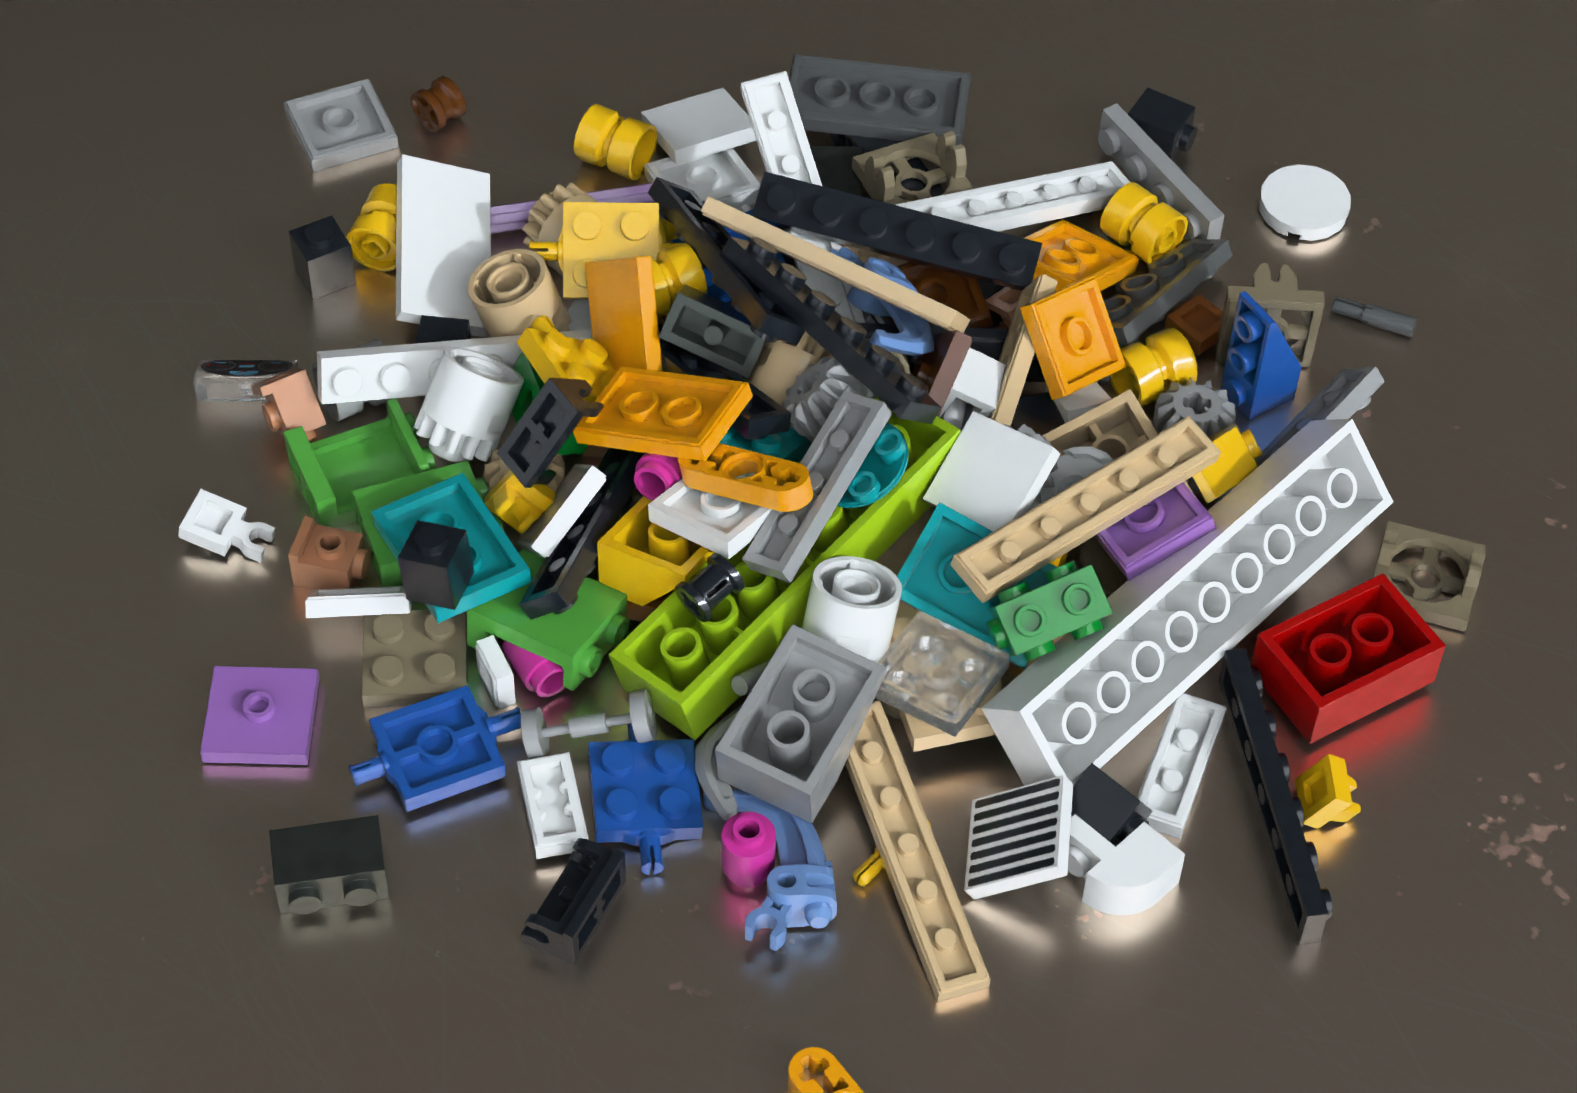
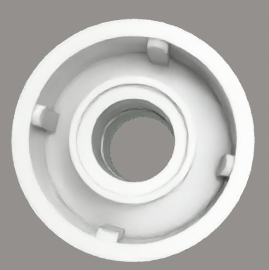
(468, 405)
(853, 605)

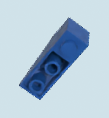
(1259, 362)

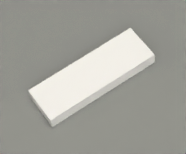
(1180, 762)

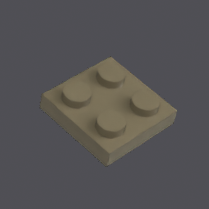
(412, 657)

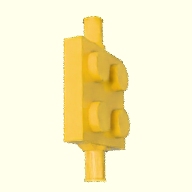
(599, 234)
(566, 357)

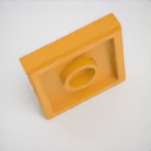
(1073, 337)

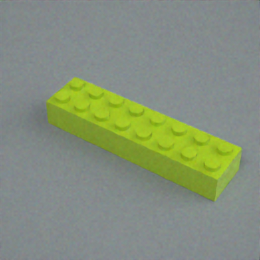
(693, 661)

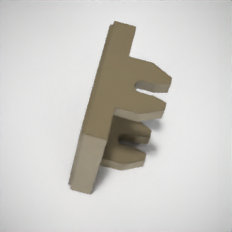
(942, 151)
(1275, 297)
(1468, 555)

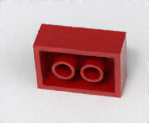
(1347, 657)

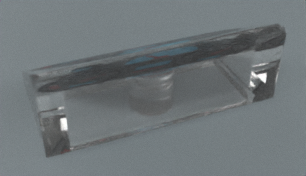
(233, 378)

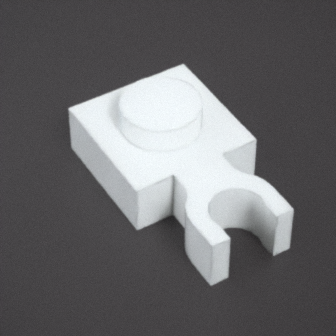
(221, 523)

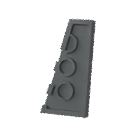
(1170, 279)

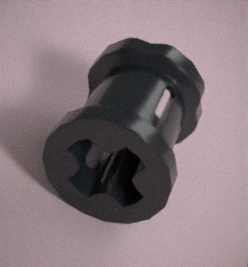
(710, 587)

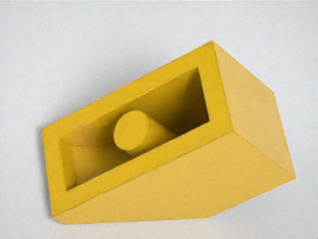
(1233, 465)

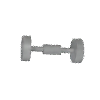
(537, 734)

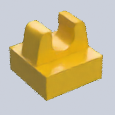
(518, 504)
(1326, 792)

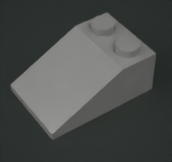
(799, 723)

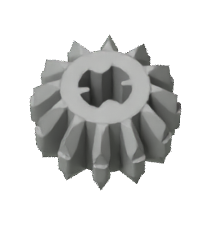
(817, 393)
(1204, 406)

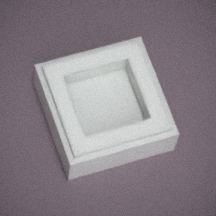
(495, 672)

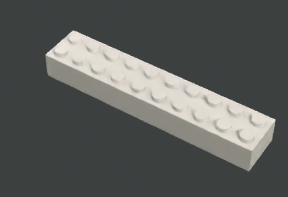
(1191, 607)

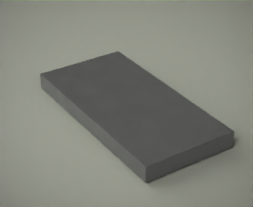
(878, 98)

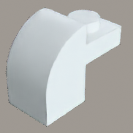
(1124, 876)

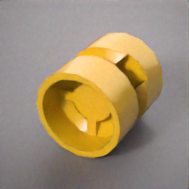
(615, 142)
(1139, 220)
(374, 230)
(672, 271)
(1155, 366)

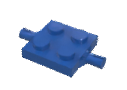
(437, 748)
(644, 794)

